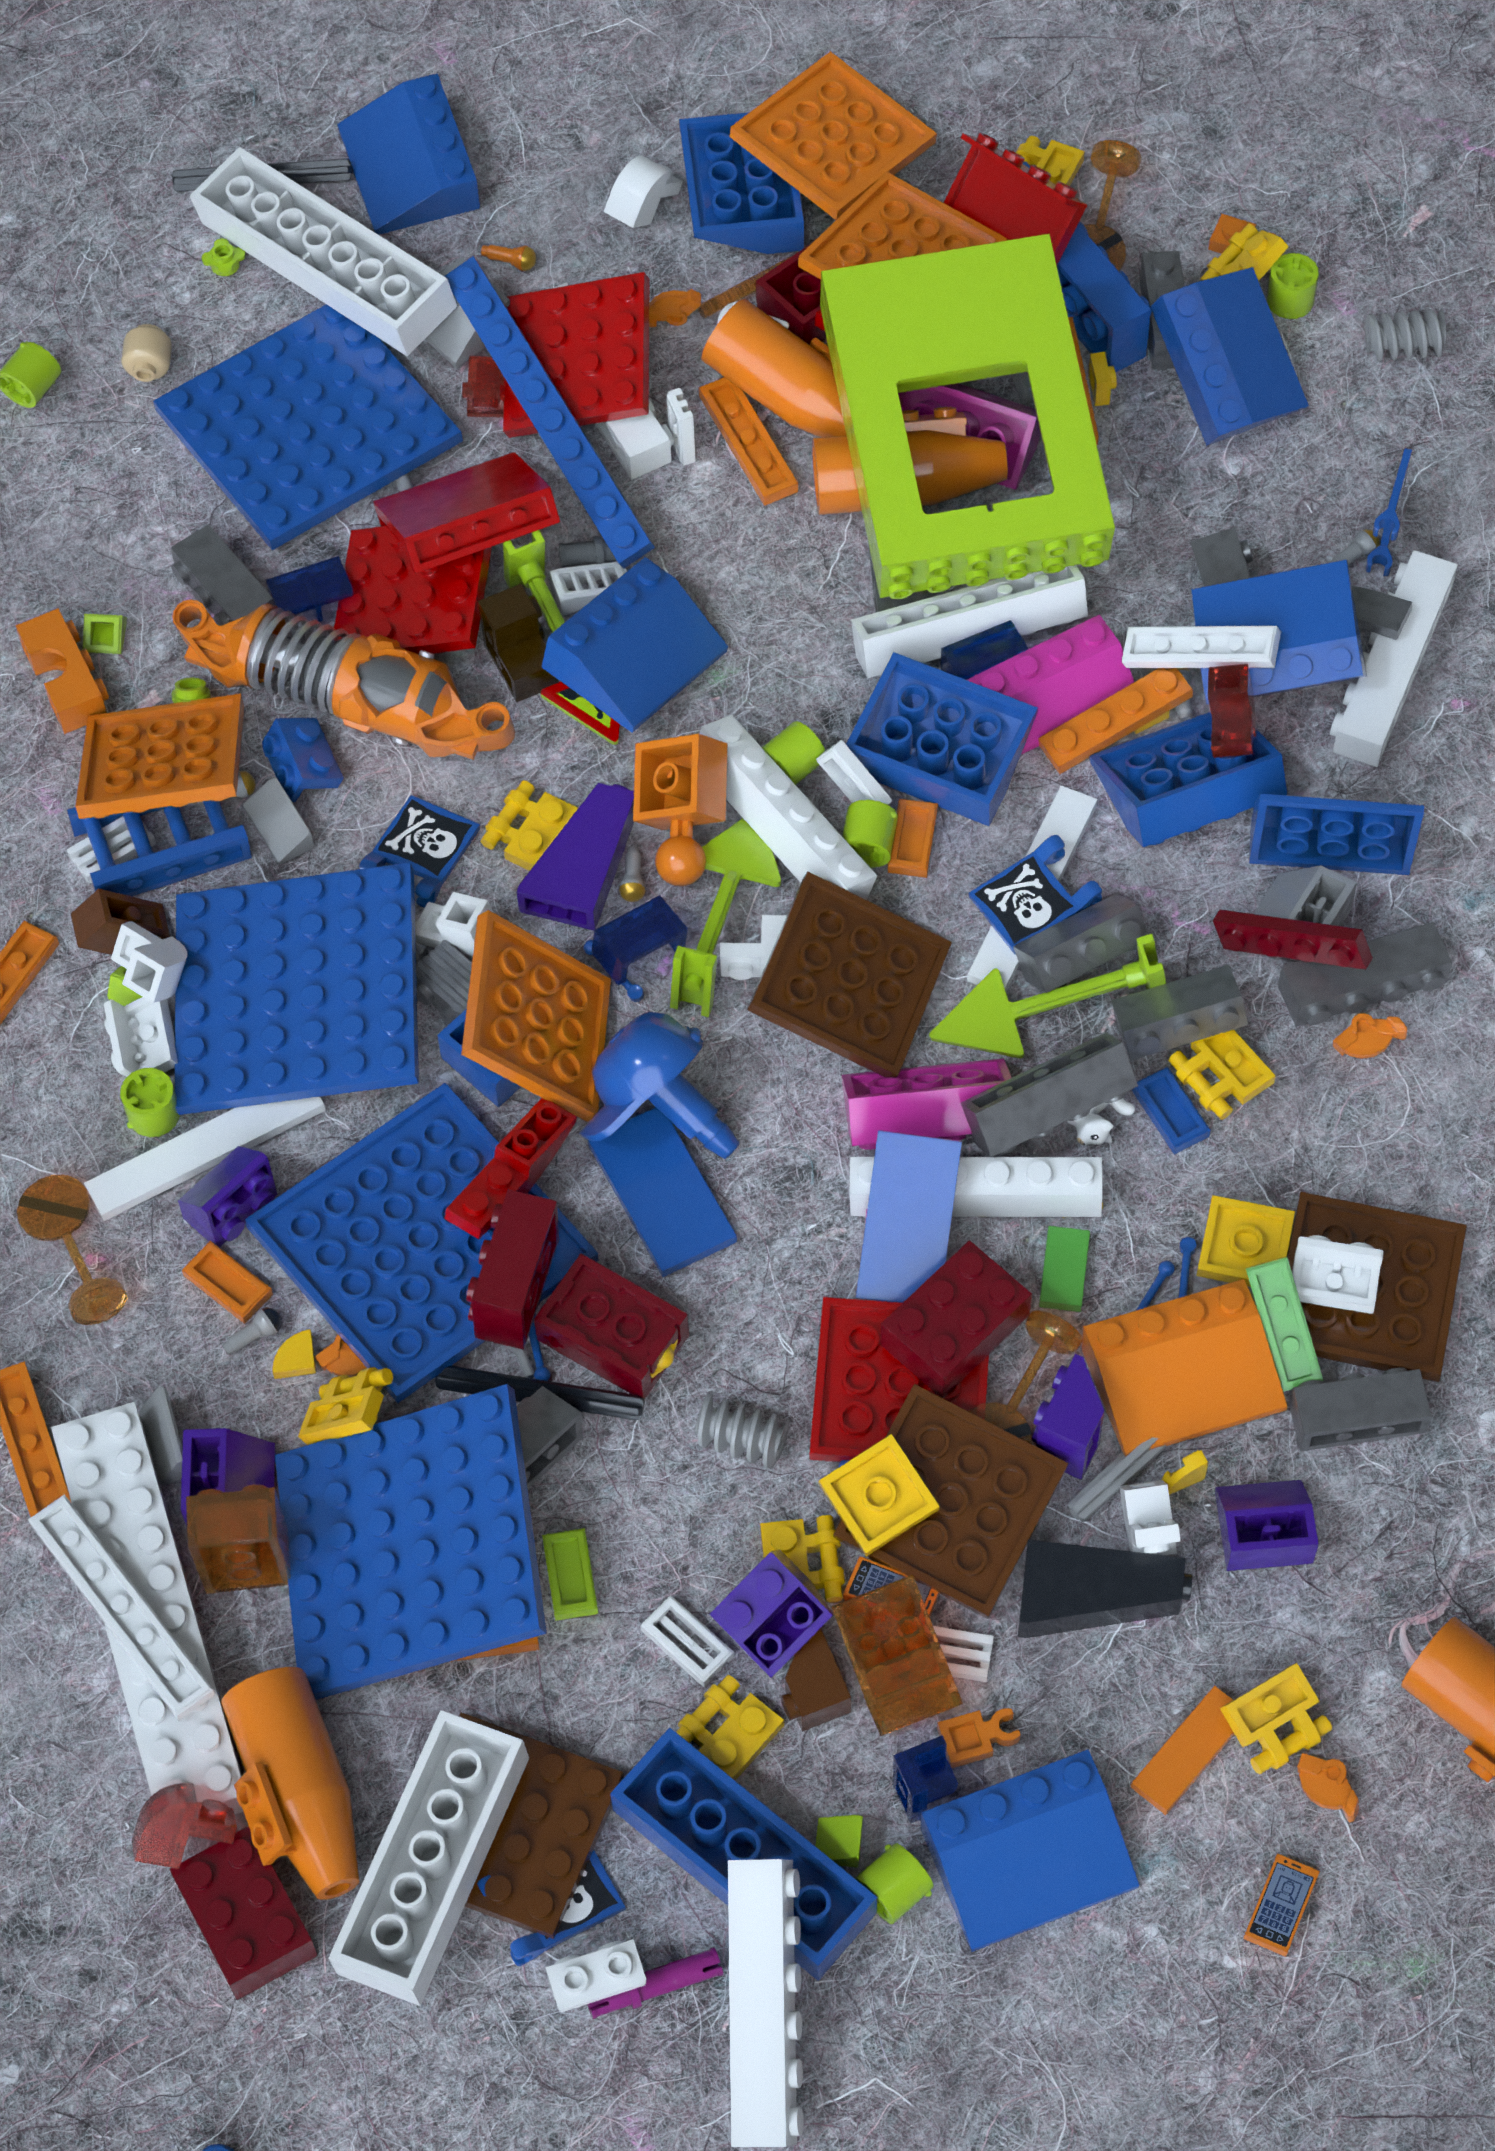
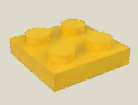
(1242, 1236)
(878, 1495)

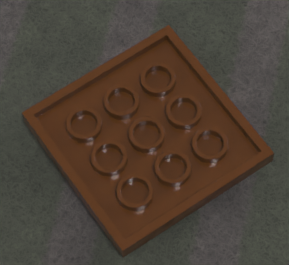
(849, 976)
(1412, 1290)
(988, 1499)
(544, 1836)

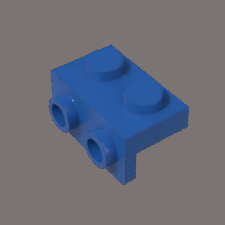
(301, 756)

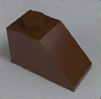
(101, 916)
(815, 1686)

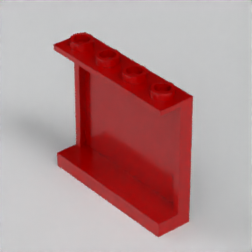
(1013, 198)
(468, 511)

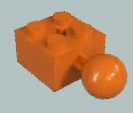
(675, 788)

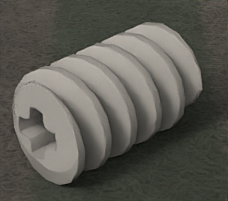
(1405, 334)
(740, 1432)

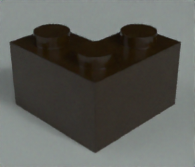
(516, 640)

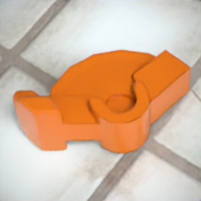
(673, 307)
(1369, 1036)
(339, 1359)
(1328, 1785)

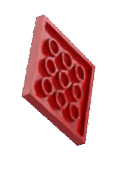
(591, 346)
(419, 610)
(863, 1384)

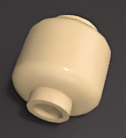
(146, 351)

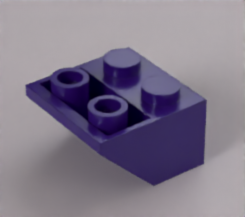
(229, 1195)
(1072, 1420)
(224, 1462)
(1266, 1525)
(773, 1612)

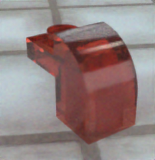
(484, 388)
(1231, 710)
(172, 1817)

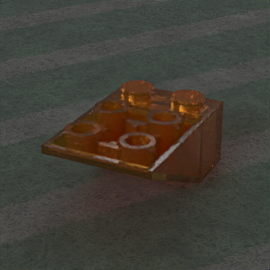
(896, 1655)

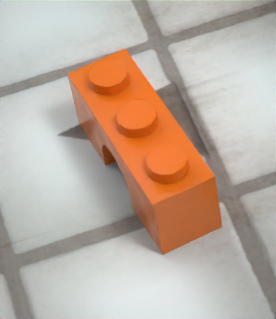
(52, 646)

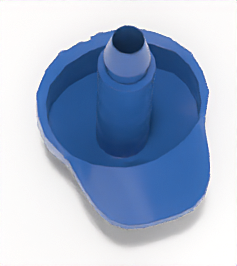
(646, 1064)

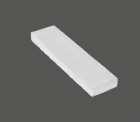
(1201, 646)

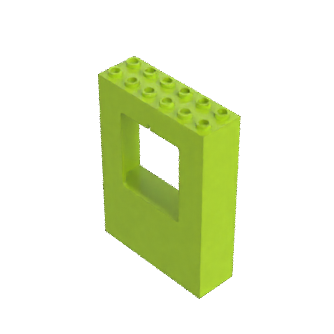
(946, 324)

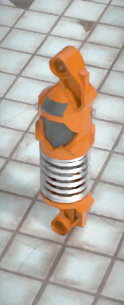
(355, 678)

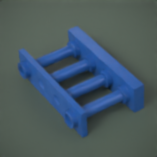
(166, 866)

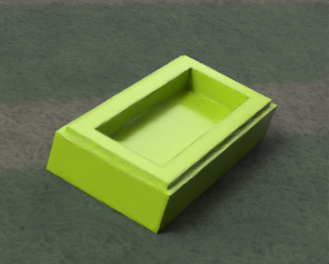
(570, 1574)

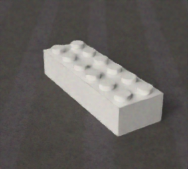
(429, 1858)

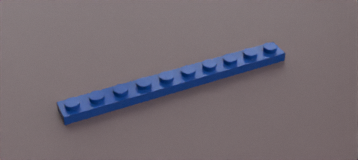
(549, 413)

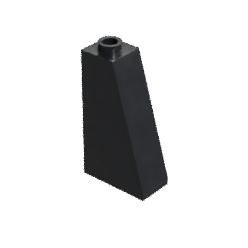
(1096, 1587)

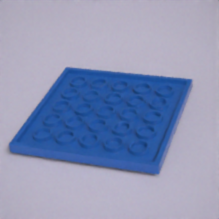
(307, 423)
(296, 989)
(375, 1242)
(410, 1543)

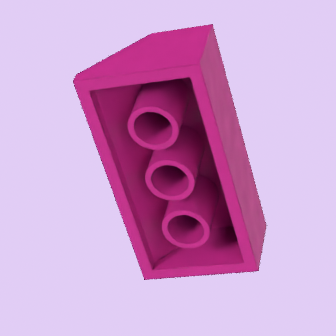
(986, 418)
(1062, 675)
(918, 1100)

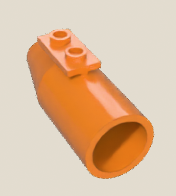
(777, 369)
(942, 455)
(1458, 1684)
(292, 1780)

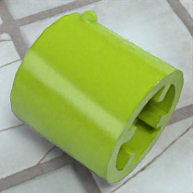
(1292, 286)
(29, 374)
(795, 751)
(871, 831)
(149, 1102)
(896, 1881)

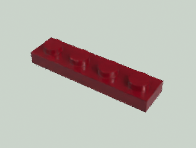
(1293, 939)

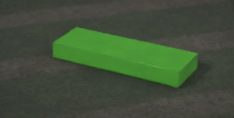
(1284, 1323)

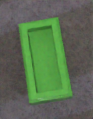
(1064, 1268)

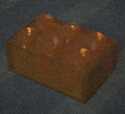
(238, 1539)

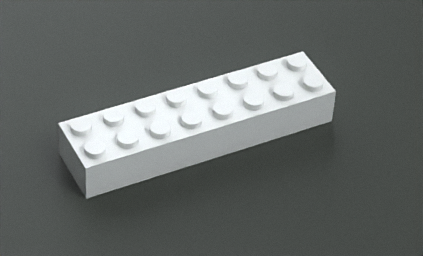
(324, 251)

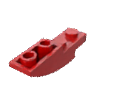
(515, 1166)

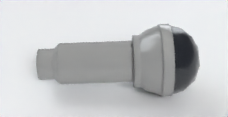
(265, 1323)

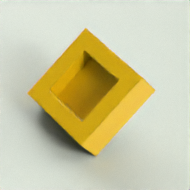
(1101, 378)

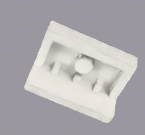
(140, 1035)
(1337, 1273)
(596, 1975)

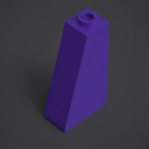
(581, 862)

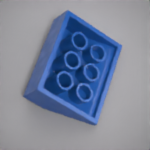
(409, 157)
(734, 193)
(1228, 354)
(1315, 621)
(634, 645)
(941, 738)
(1175, 785)
(1334, 834)
(1029, 1850)

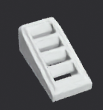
(570, 577)

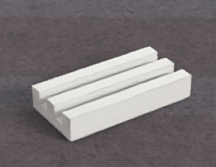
(681, 426)
(851, 774)
(116, 835)
(969, 1639)
(713, 1666)

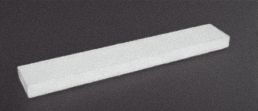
(1067, 819)
(194, 1153)
(122, 1607)

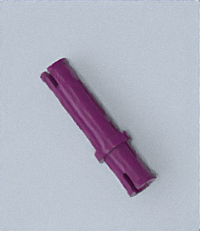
(662, 1981)

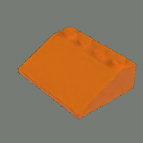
(1184, 1367)

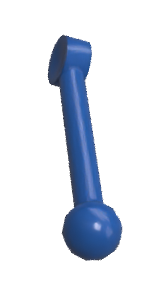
(634, 991)
(1187, 1248)
(1165, 1270)
(541, 1371)

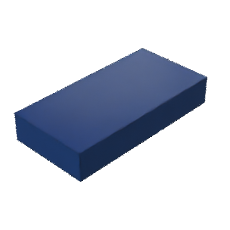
(1171, 1110)

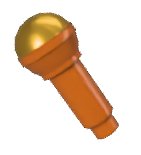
(519, 257)

